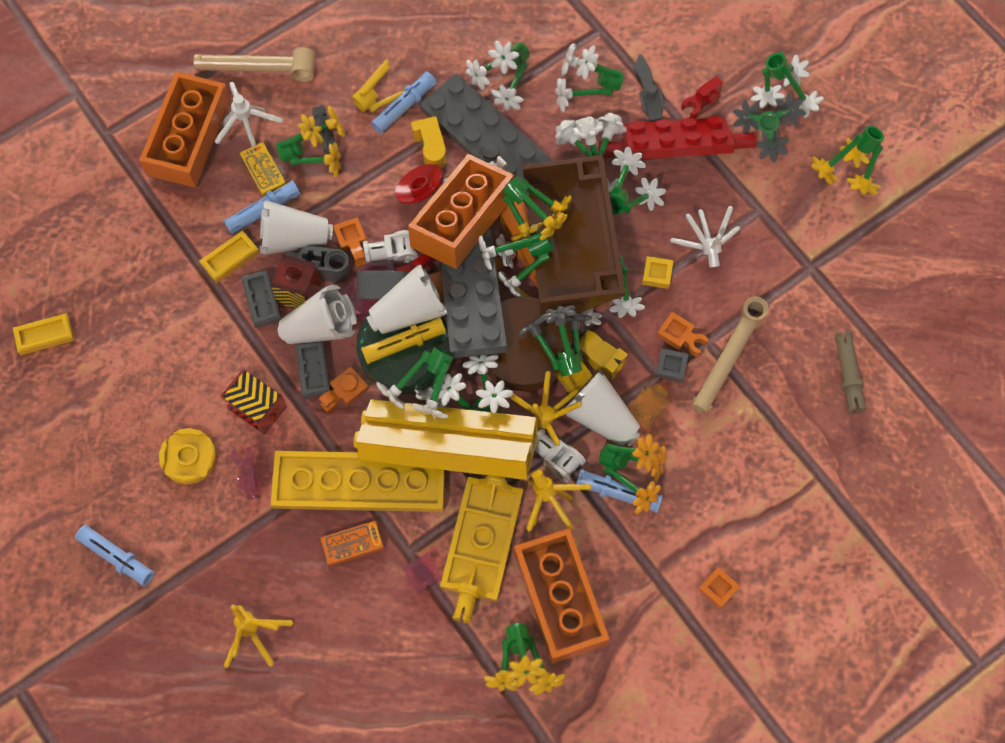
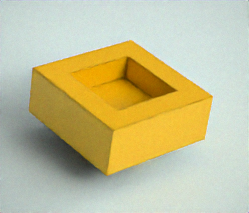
(657, 272)
(575, 380)

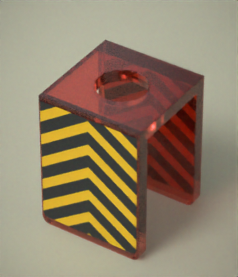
(294, 293)
(254, 401)

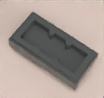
(261, 299)
(312, 369)

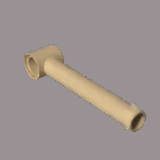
(300, 64)
(730, 354)

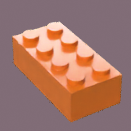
(185, 129)
(460, 211)
(560, 596)

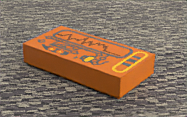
(352, 543)

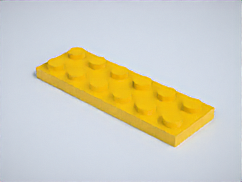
(349, 483)

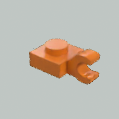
(351, 237)
(345, 388)

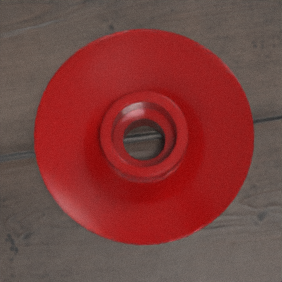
(419, 184)

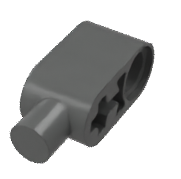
(329, 258)
(377, 283)

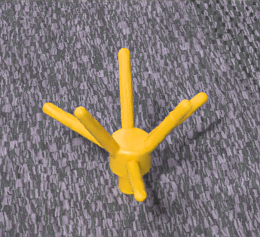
(545, 413)
(546, 491)
(247, 626)

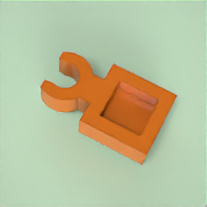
(678, 332)

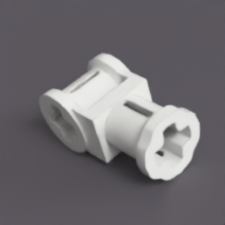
(391, 249)
(560, 459)

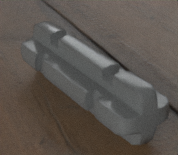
(320, 117)

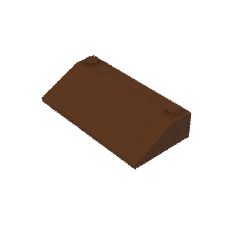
(585, 258)

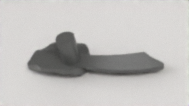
(651, 97)

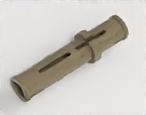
(852, 384)

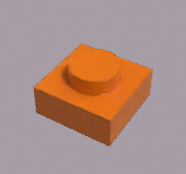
(719, 588)

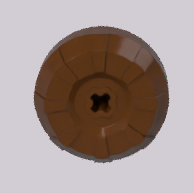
(525, 360)

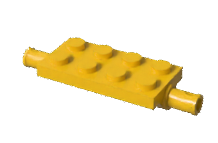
(481, 542)

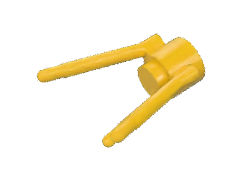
(366, 96)

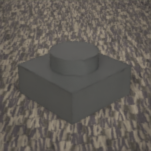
(672, 365)

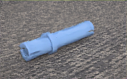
(411, 95)
(253, 212)
(612, 488)
(140, 572)

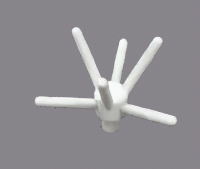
(242, 111)
(709, 245)

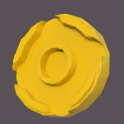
(187, 456)

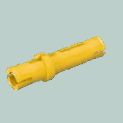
(404, 340)

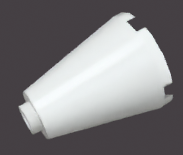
(291, 229)
(407, 303)
(319, 318)
(605, 411)

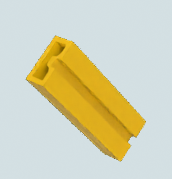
(461, 443)

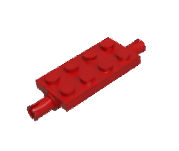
(680, 138)

